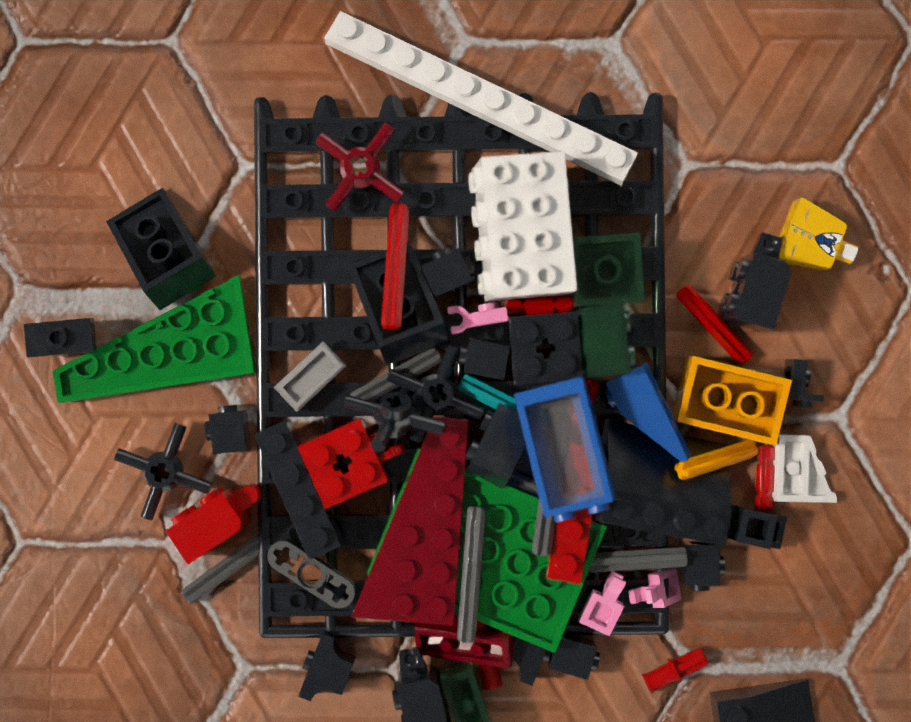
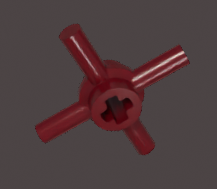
(372, 163)

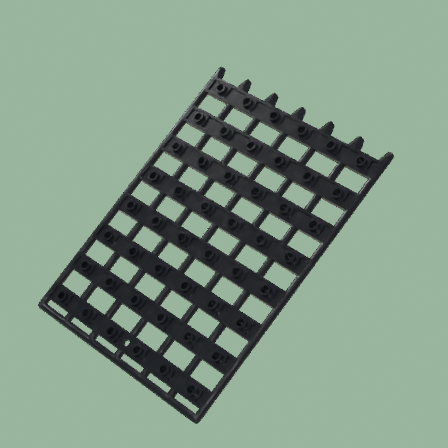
(458, 134)

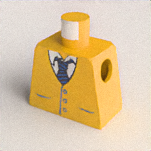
(814, 238)

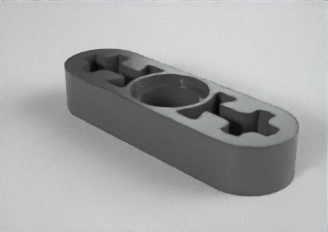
(295, 552)

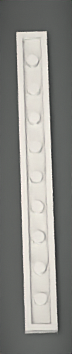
(481, 98)

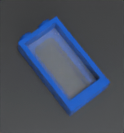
(565, 449)

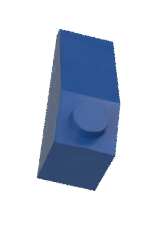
(643, 405)

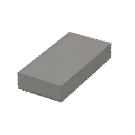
(310, 376)

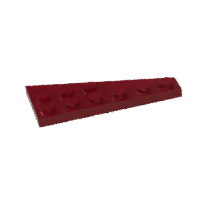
(420, 551)

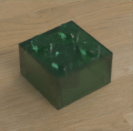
(608, 270)
(605, 340)

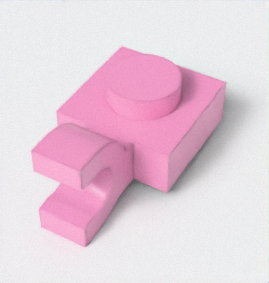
(487, 315)
(655, 591)
(603, 608)

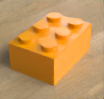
(731, 400)

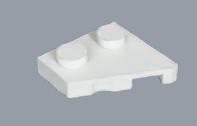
(799, 472)

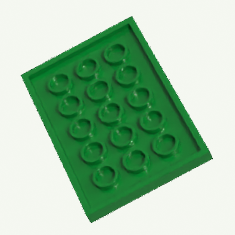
(513, 579)

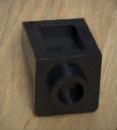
(801, 376)

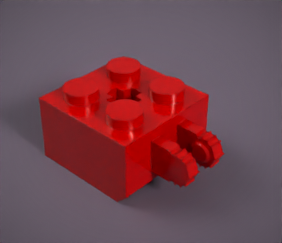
(364, 472)
(217, 519)

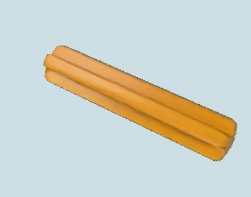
(716, 459)

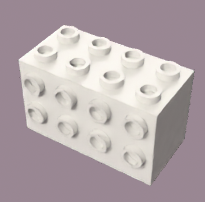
(523, 226)

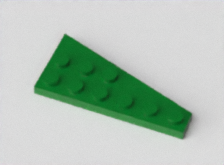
(180, 347)

